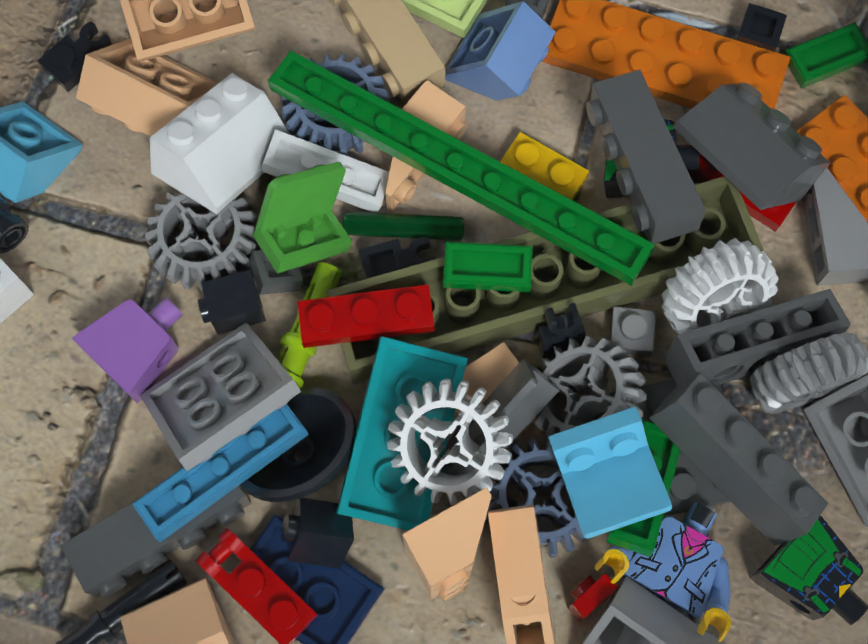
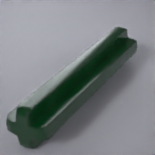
(403, 225)

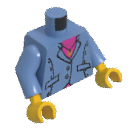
(682, 570)

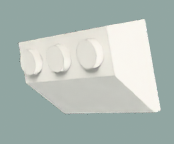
(216, 143)

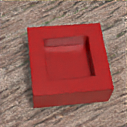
(590, 595)

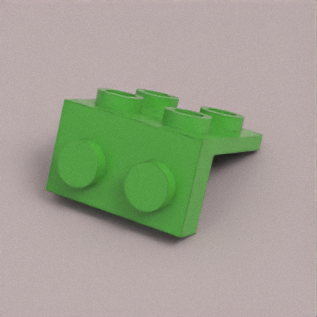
(298, 218)

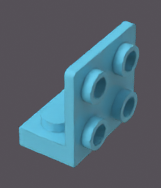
(610, 473)

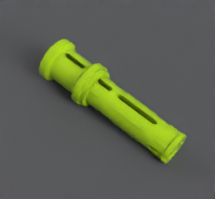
(292, 354)

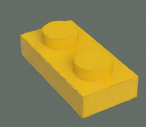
(545, 166)

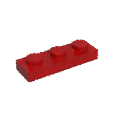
(365, 316)

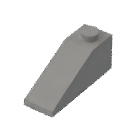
(835, 234)

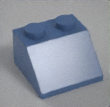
(501, 52)

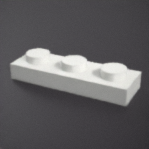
(362, 182)

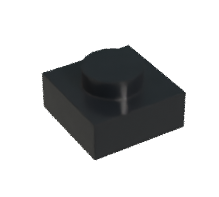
(761, 27)

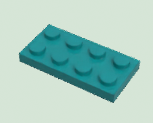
(371, 484)

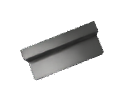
(520, 398)

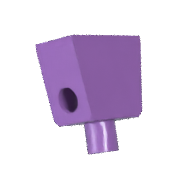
(132, 344)

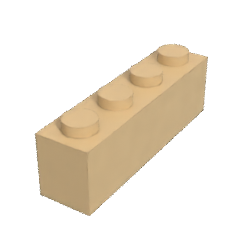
(394, 44)

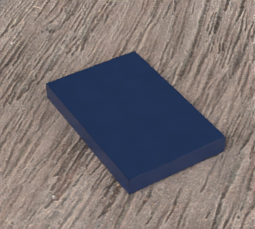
(337, 595)

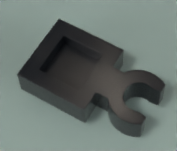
(67, 57)
(390, 257)
(559, 331)

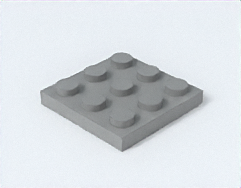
(218, 396)

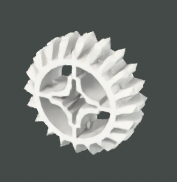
(719, 286)
(466, 453)

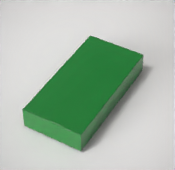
(827, 55)
(487, 266)

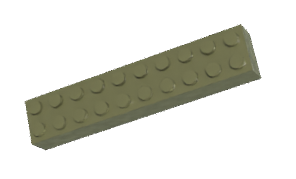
(482, 317)

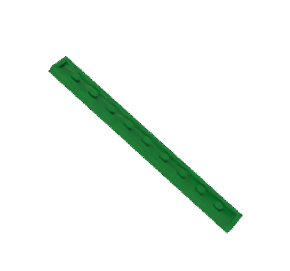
(462, 168)

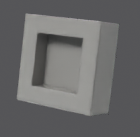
(633, 330)

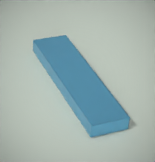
(191, 492)

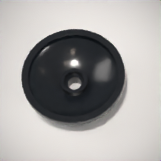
(314, 458)

